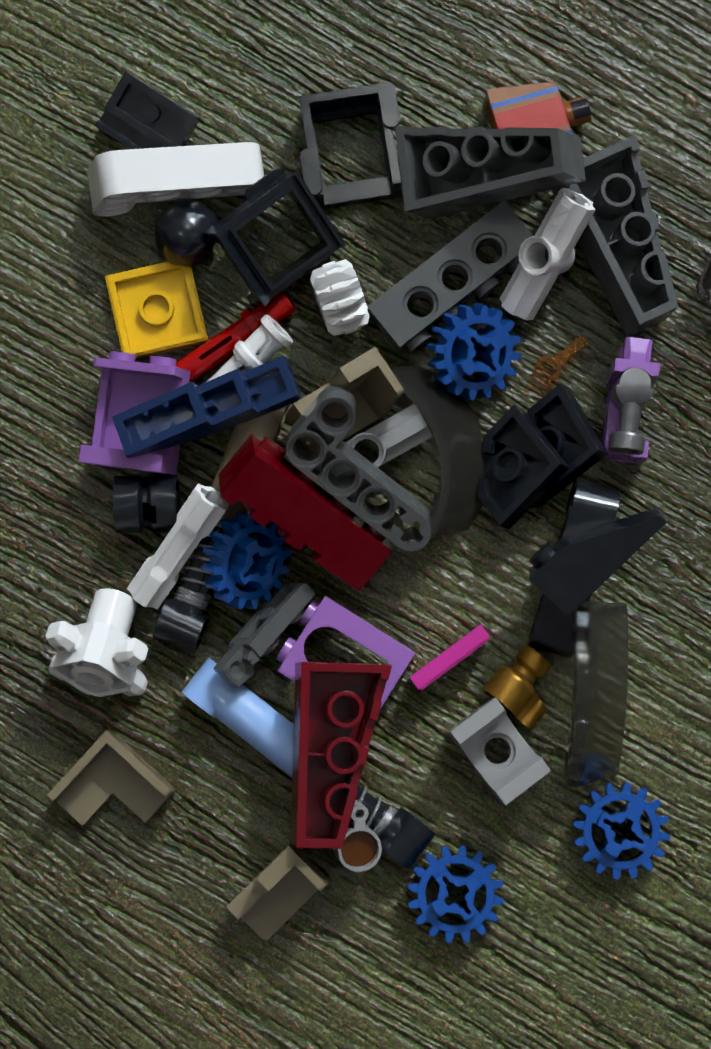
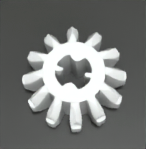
(339, 297)

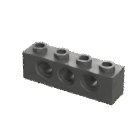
(390, 312)

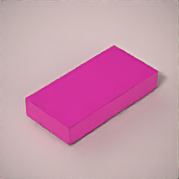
(449, 658)

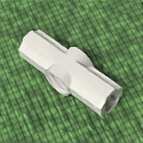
(558, 234)

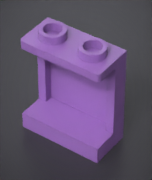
(124, 387)

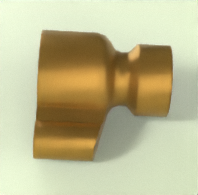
(515, 687)

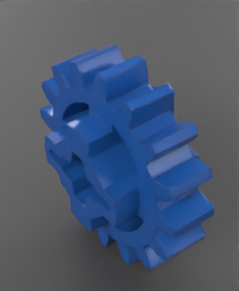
(456, 351)
(245, 561)
(630, 811)
(438, 906)

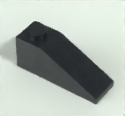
(588, 558)

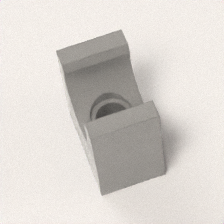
(522, 764)

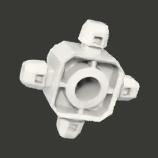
(99, 653)

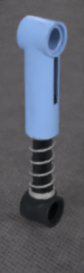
(272, 735)

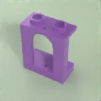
(333, 615)

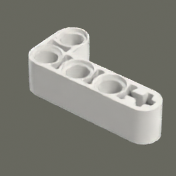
(171, 173)

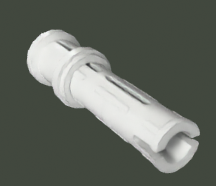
(257, 347)

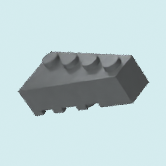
(480, 166)
(624, 238)

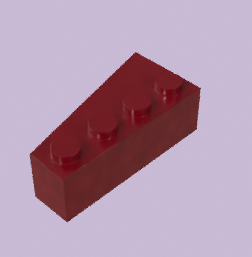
(303, 511)
(331, 741)

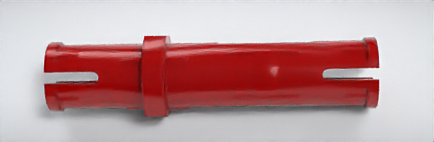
(221, 345)

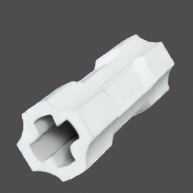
(192, 524)

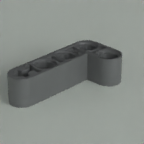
(366, 476)

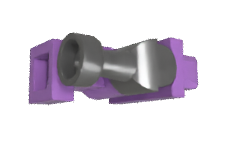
(631, 385)

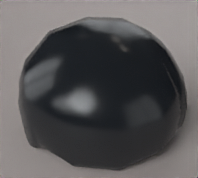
(180, 232)

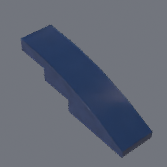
(207, 408)

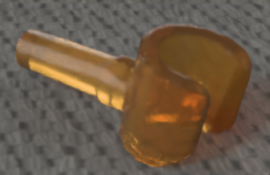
(562, 356)

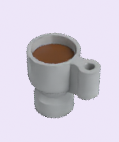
(361, 845)

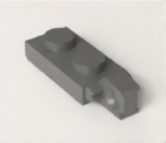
(262, 632)

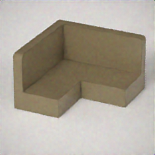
(370, 383)
(107, 770)
(278, 892)

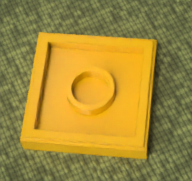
(156, 309)

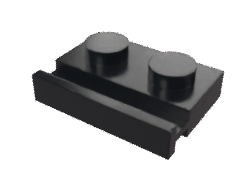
(145, 117)

